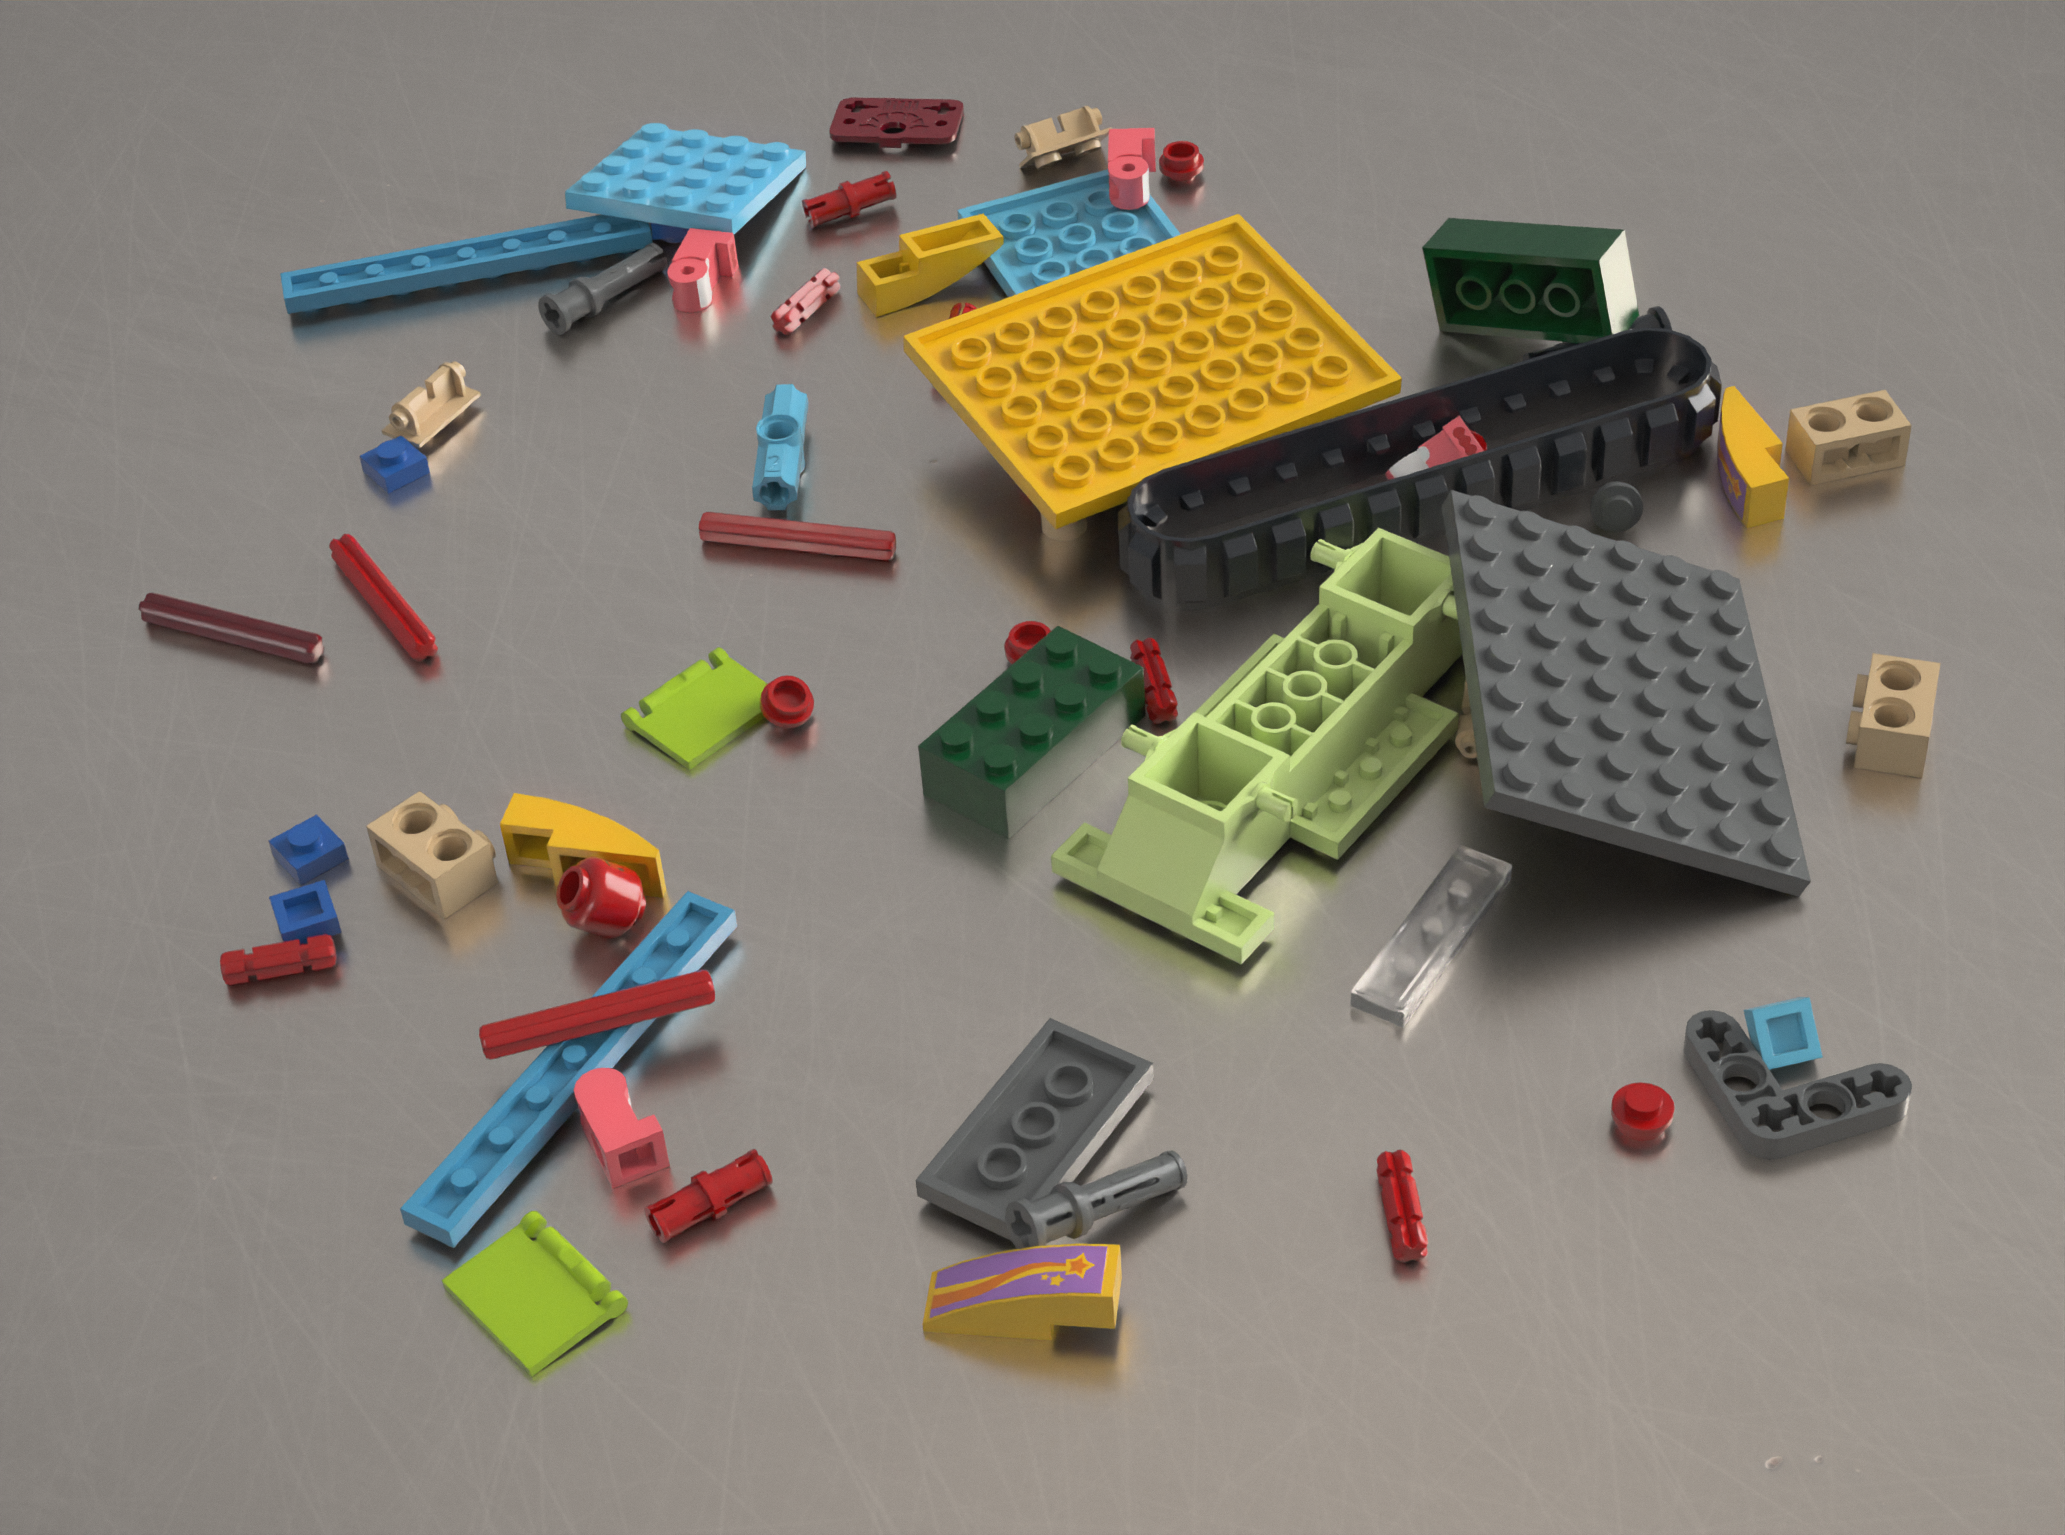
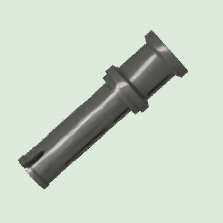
(588, 295)
(1074, 1208)

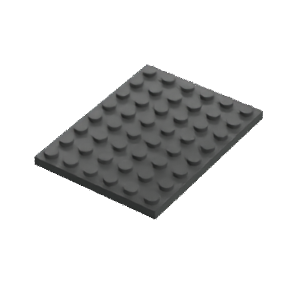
(1619, 695)

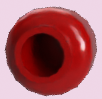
(601, 897)

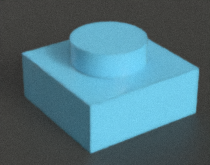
(1784, 1032)

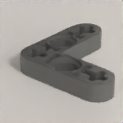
(1773, 1106)

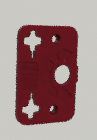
(915, 116)

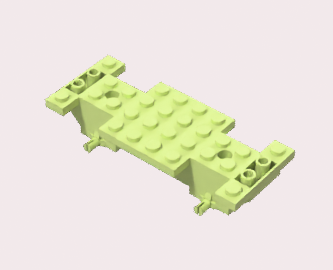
(1286, 748)

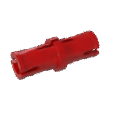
(849, 199)
(708, 1195)

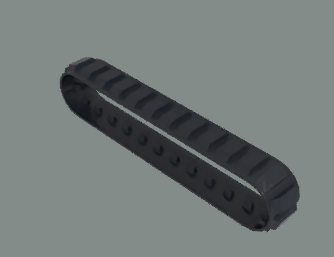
(1368, 442)

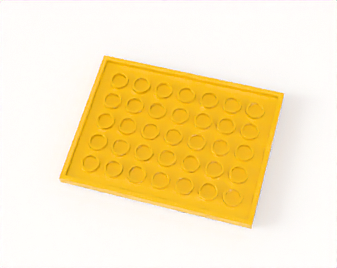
(1147, 366)

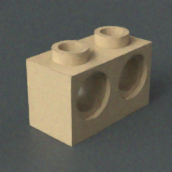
(1848, 437)
(1895, 716)
(433, 854)

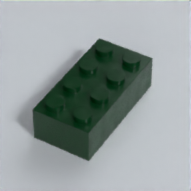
(1530, 280)
(1032, 731)

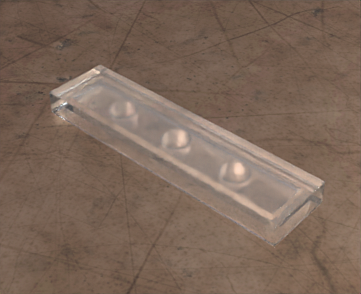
(1431, 936)

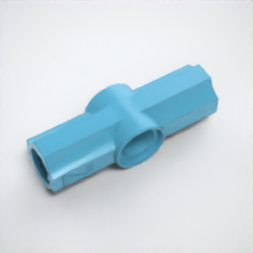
(780, 447)

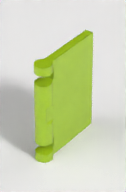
(699, 709)
(534, 1293)

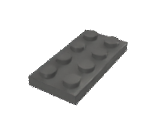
(1035, 1125)

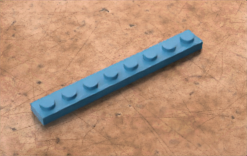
(461, 261)
(544, 1093)

